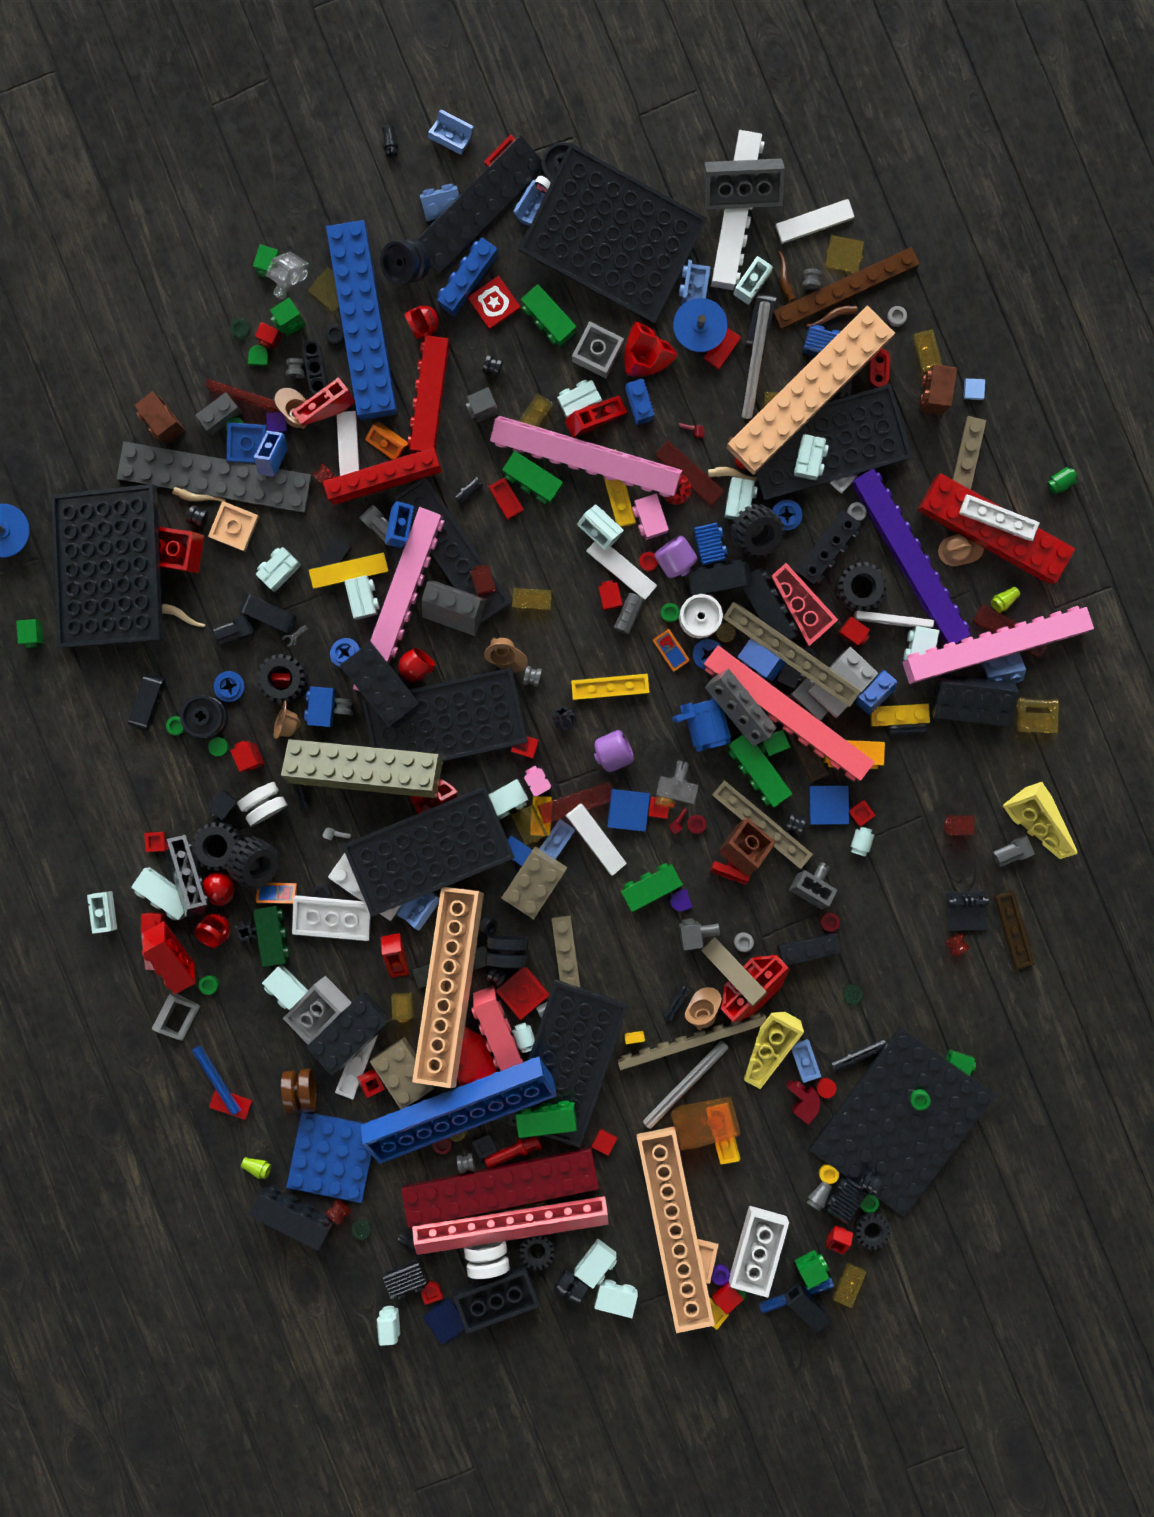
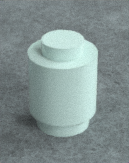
(862, 841)
(523, 1037)

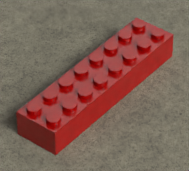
(1042, 557)

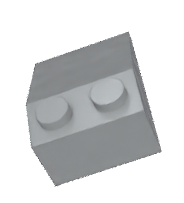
(852, 668)
(316, 1009)

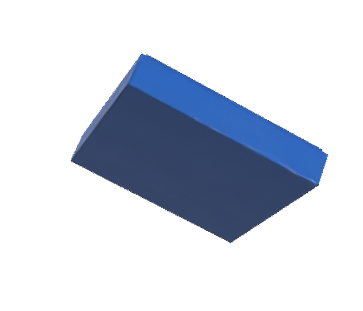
(243, 441)
(828, 805)
(628, 810)

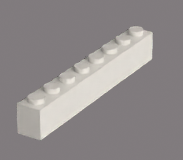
(735, 222)

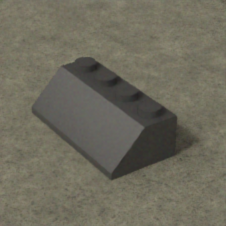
(744, 183)

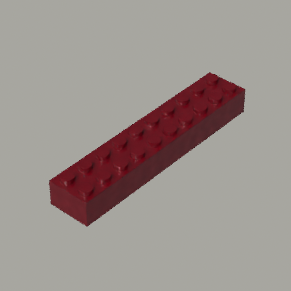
(500, 1187)

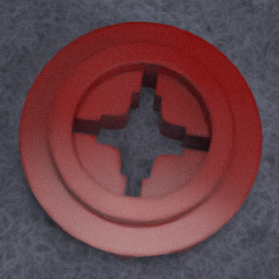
(685, 492)

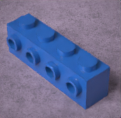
(468, 276)

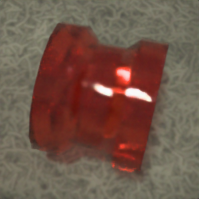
(323, 474)
(957, 945)
(338, 1211)

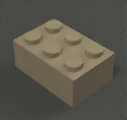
(534, 882)
(396, 1071)

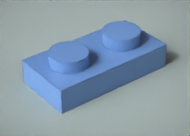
(557, 839)
(805, 1061)

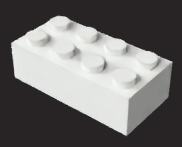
(758, 1251)

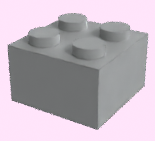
(597, 349)

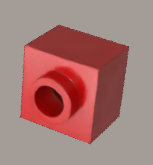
(268, 336)
(374, 1086)
(839, 1240)

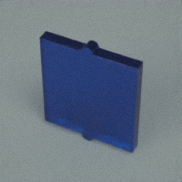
(444, 1320)

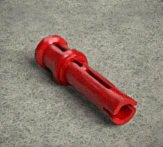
(522, 1147)

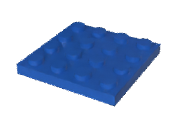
(329, 1158)

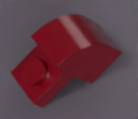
(808, 1103)

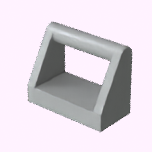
(166, 1011)

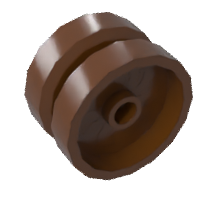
(299, 1091)

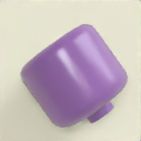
(676, 557)
(613, 751)

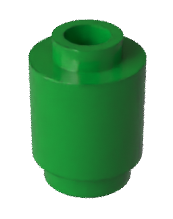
(1062, 480)

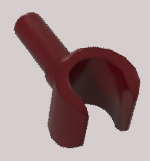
(699, 431)
(674, 826)

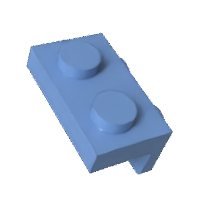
(451, 132)
(437, 201)
(529, 204)
(695, 281)
(1005, 669)
(418, 910)

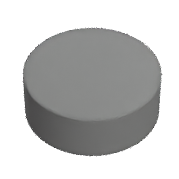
(896, 316)
(857, 511)
(743, 942)

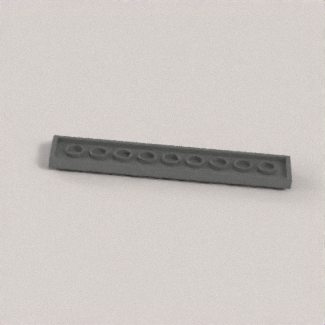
(213, 477)

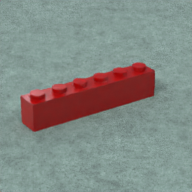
(430, 393)
(382, 476)

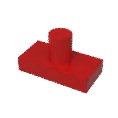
(729, 871)

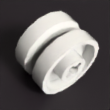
(707, 607)
(260, 801)
(487, 1260)

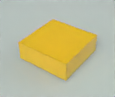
(634, 1037)

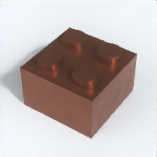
(938, 389)
(159, 418)
(747, 846)

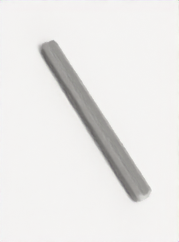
(756, 358)
(685, 1084)

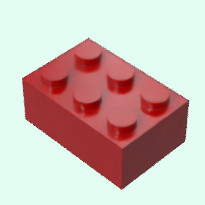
(180, 549)
(168, 958)

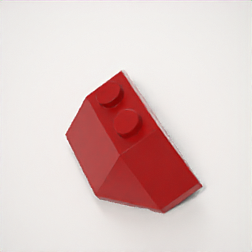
(768, 972)
(475, 1058)

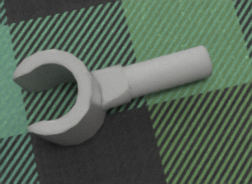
(329, 833)

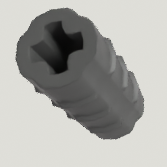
(629, 613)

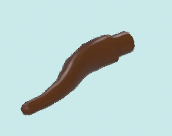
(784, 283)
(839, 311)

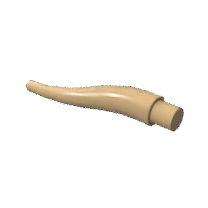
(726, 471)
(184, 494)
(169, 609)

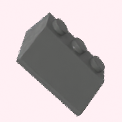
(452, 607)

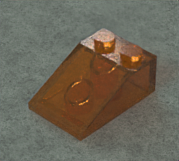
(705, 1122)

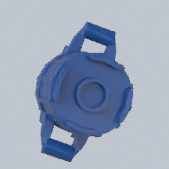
(706, 724)

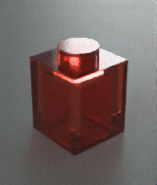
(483, 580)
(959, 825)

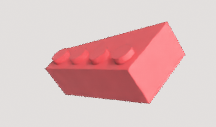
(805, 607)
(496, 1028)

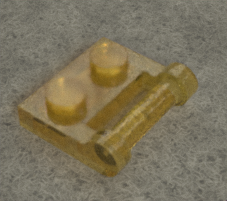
(1037, 721)

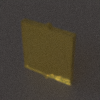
(844, 254)
(325, 290)
(529, 824)

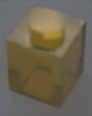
(402, 1007)

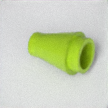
(1004, 600)
(258, 1168)

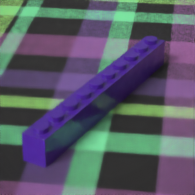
(910, 557)

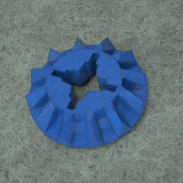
(793, 508)
(345, 644)
(698, 653)
(221, 682)

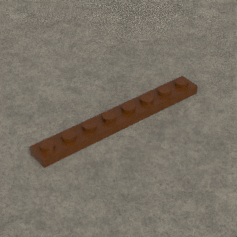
(846, 288)

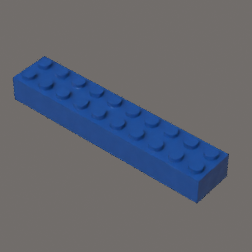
(361, 320)
(458, 1110)

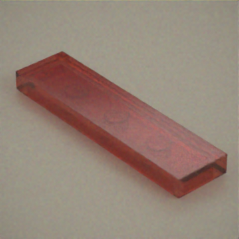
(241, 395)
(699, 481)
(993, 621)
(562, 806)

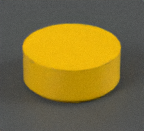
(828, 1174)

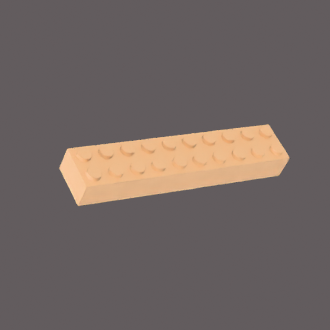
(810, 390)
(448, 987)
(675, 1229)

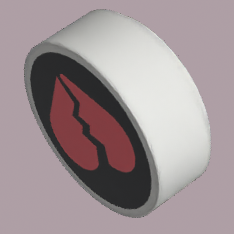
(542, 184)

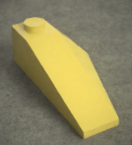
(1040, 816)
(772, 1045)

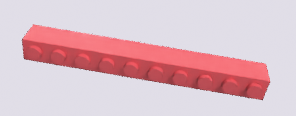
(793, 717)
(510, 1225)

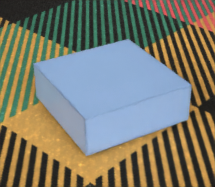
(974, 389)

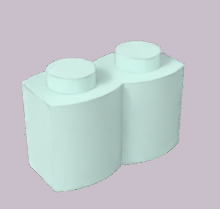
(388, 1326)

